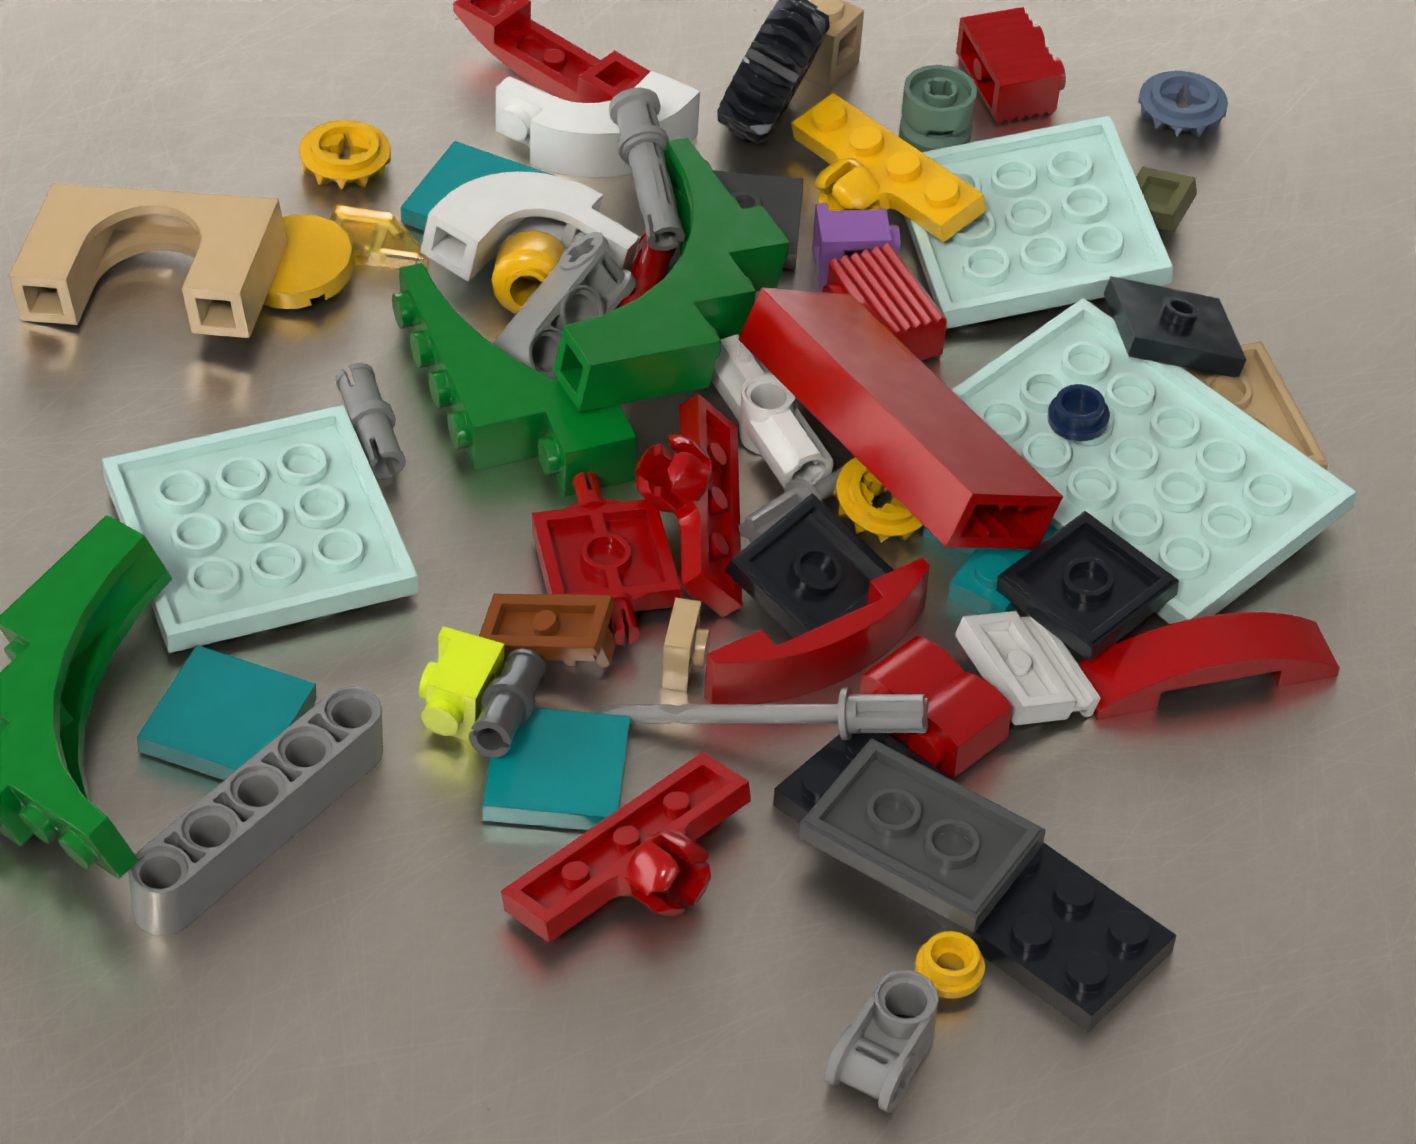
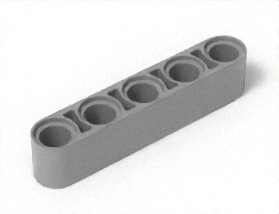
(256, 811)

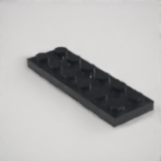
(1050, 929)

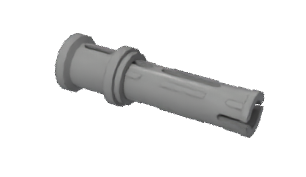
(643, 149)

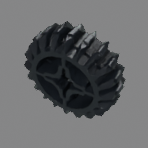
(773, 69)

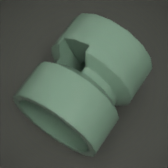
(937, 108)

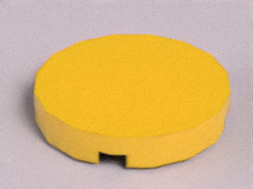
(313, 263)

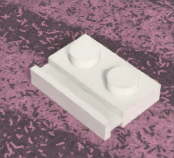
(1027, 667)

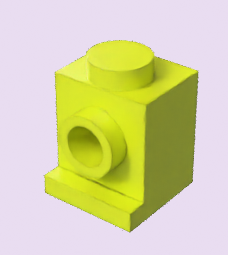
(458, 681)

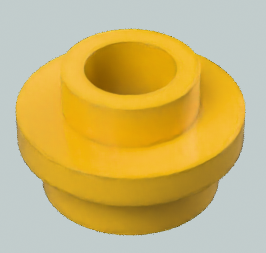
(952, 951)

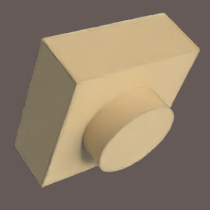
(684, 645)

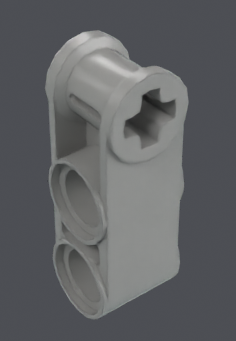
(577, 289)

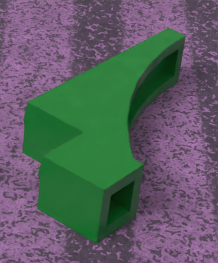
(502, 406)

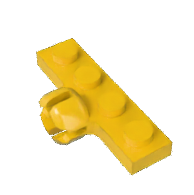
(882, 171)

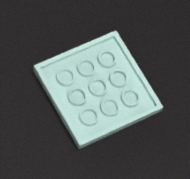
(1053, 224)
(262, 527)

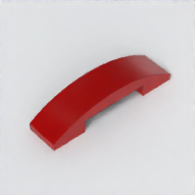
(544, 56)
(1205, 652)
(761, 672)

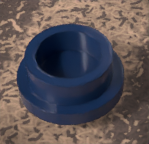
(1078, 413)

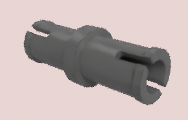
(507, 703)

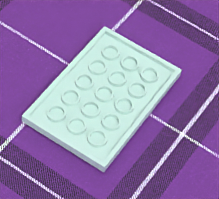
(1174, 469)

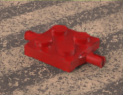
(607, 551)

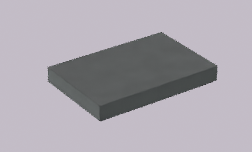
(922, 834)

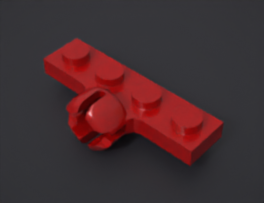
(703, 494)
(633, 853)

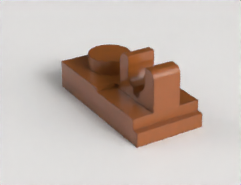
(553, 626)

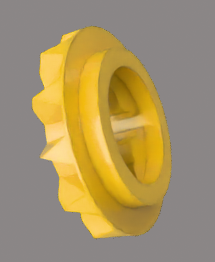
(324, 144)
(855, 493)

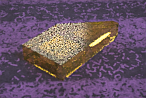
(378, 238)

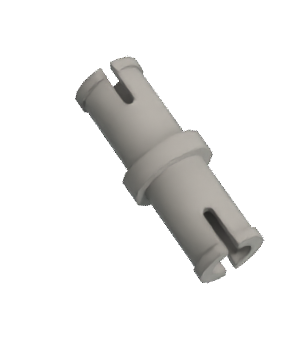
(371, 419)

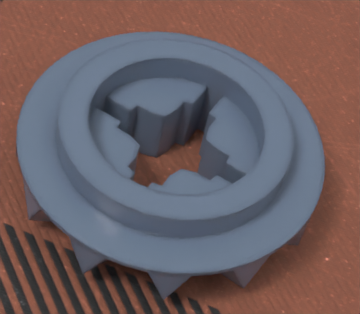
(1204, 98)

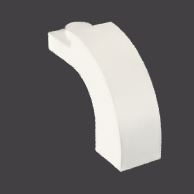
(581, 136)
(483, 213)

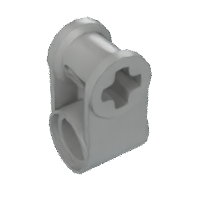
(884, 1050)

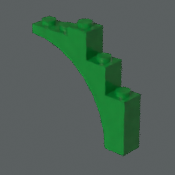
(675, 329)
(59, 651)

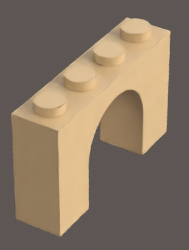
(95, 227)

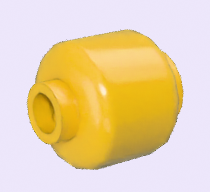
(523, 266)

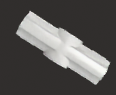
(768, 416)

